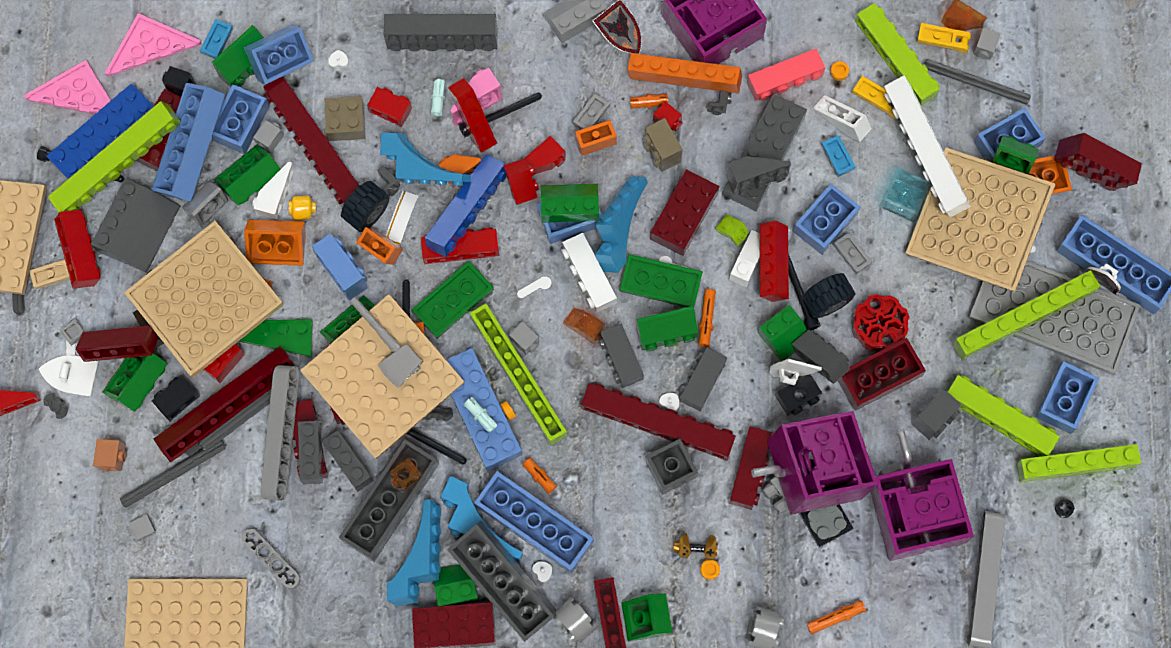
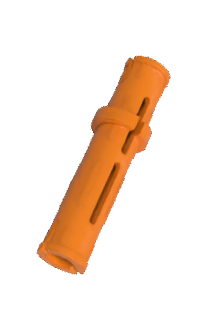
(704, 339)
(835, 617)

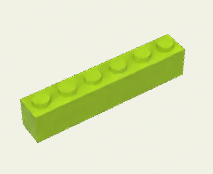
(896, 53)
(1002, 417)
(1078, 463)

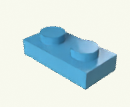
(216, 39)
(838, 155)

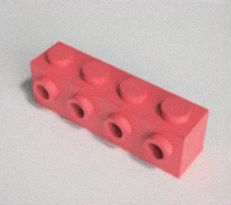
(786, 74)

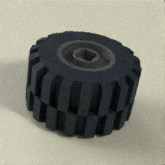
(365, 206)
(829, 295)

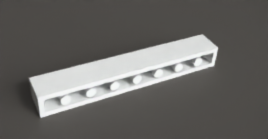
(927, 147)

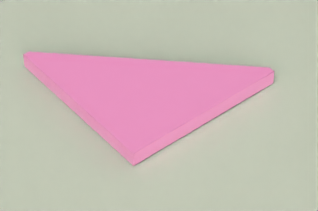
(148, 42)
(73, 90)

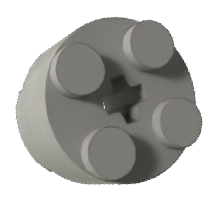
(575, 620)
(764, 629)

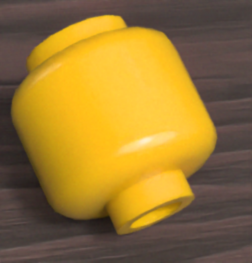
(301, 207)

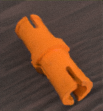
(648, 101)
(539, 475)

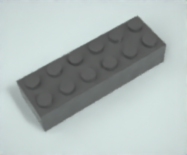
(441, 32)
(770, 141)
(387, 505)
(502, 581)

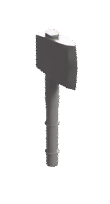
(402, 361)

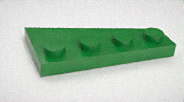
(290, 335)

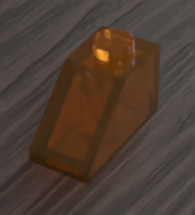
(962, 17)
(584, 324)

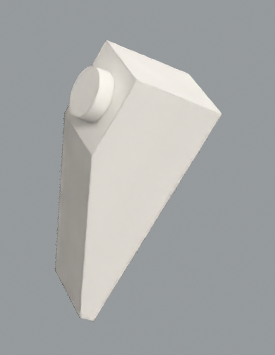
(843, 118)
(273, 194)
(747, 260)

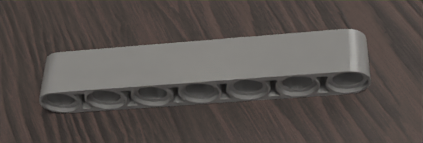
(280, 432)
(986, 580)

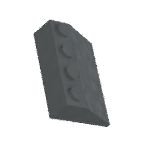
(135, 225)

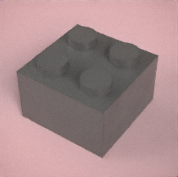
(935, 416)
(671, 466)

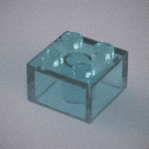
(905, 194)

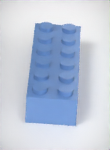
(188, 142)
(1138, 275)
(495, 446)
(534, 522)

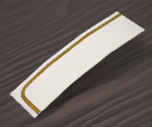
(401, 217)

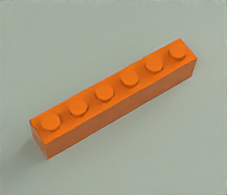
(685, 73)

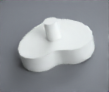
(338, 59)
(670, 401)
(543, 570)

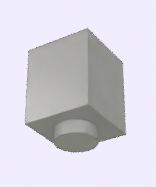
(987, 43)
(268, 136)
(524, 338)

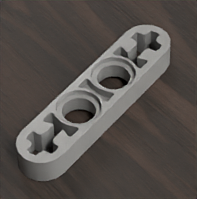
(270, 559)

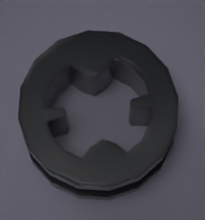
(1069, 504)

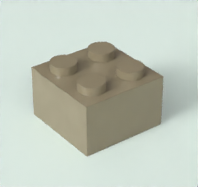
(344, 118)
(662, 145)

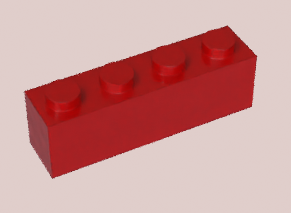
(472, 115)
(472, 246)
(77, 249)
(774, 261)

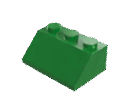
(233, 62)
(247, 175)
(569, 203)
(345, 321)
(667, 329)
(134, 380)

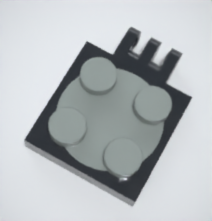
(826, 524)

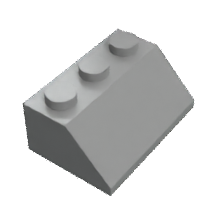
(573, 17)

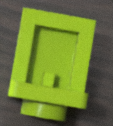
(733, 229)

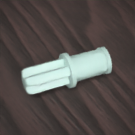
(438, 97)
(480, 414)

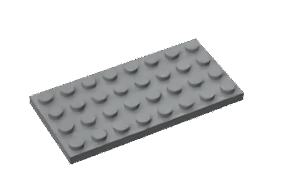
(1087, 331)

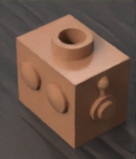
(109, 455)

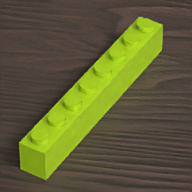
(115, 158)
(1026, 315)
(518, 374)

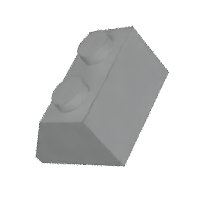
(205, 203)

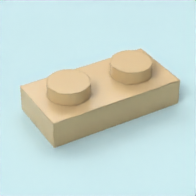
(49, 274)

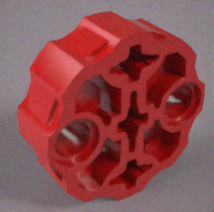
(865, 312)

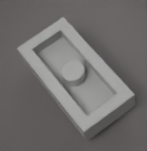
(591, 112)
(852, 253)

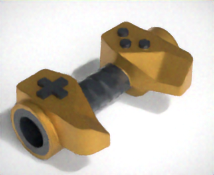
(684, 547)

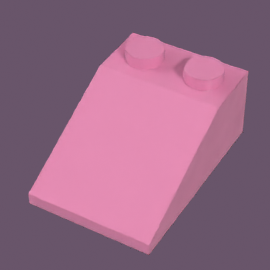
(486, 89)

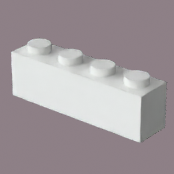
(590, 274)

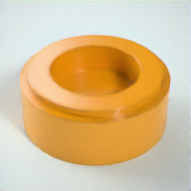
(839, 71)
(507, 410)
(710, 569)

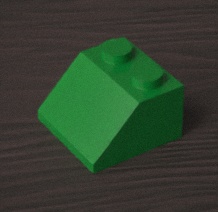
(1015, 155)
(782, 332)
(455, 587)
(647, 617)

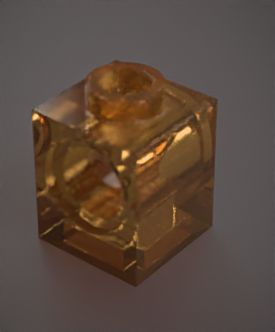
(406, 465)

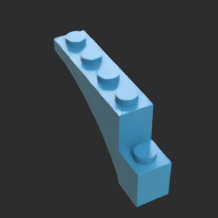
(413, 165)
(615, 225)
(466, 516)
(422, 562)

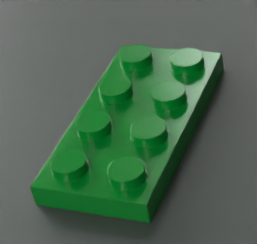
(661, 281)
(452, 299)

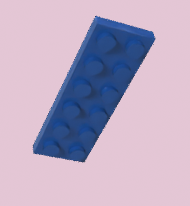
(100, 131)

